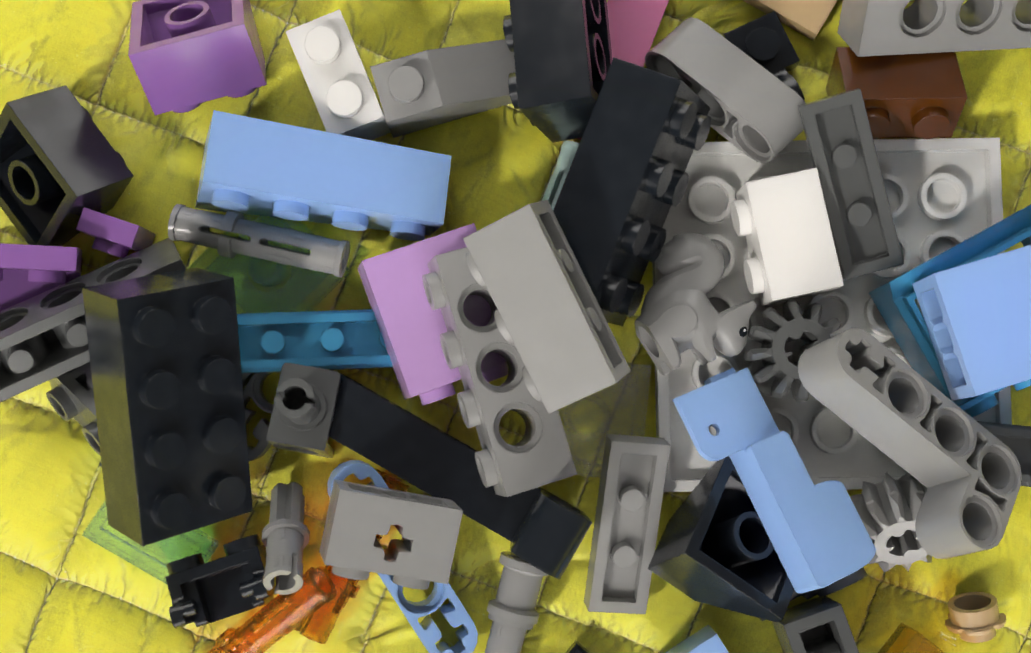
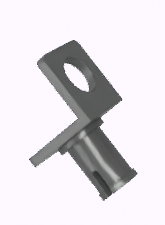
(304, 410)

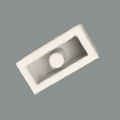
(337, 77)
(786, 237)

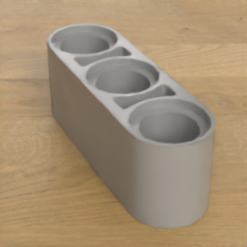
(743, 97)

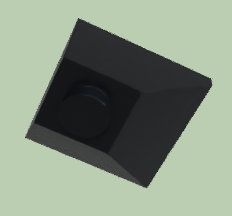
(721, 550)

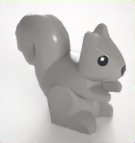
(680, 315)

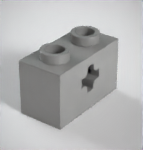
(361, 511)

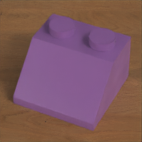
(195, 51)

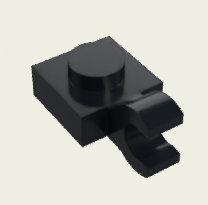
(769, 46)

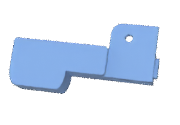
(808, 524)

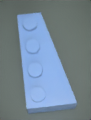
(321, 177)

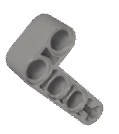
(964, 466)

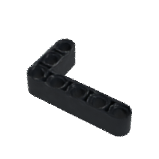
(536, 522)

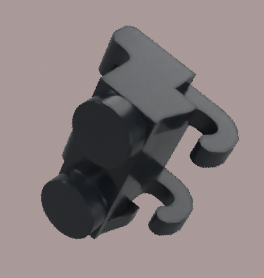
(220, 587)

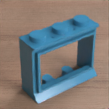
(907, 323)

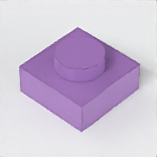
(113, 234)

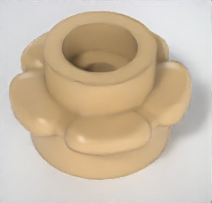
(974, 616)

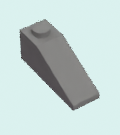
(443, 85)

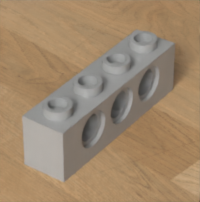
(934, 26)
(544, 450)

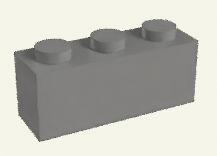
(545, 306)

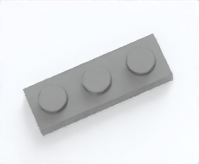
(626, 523)

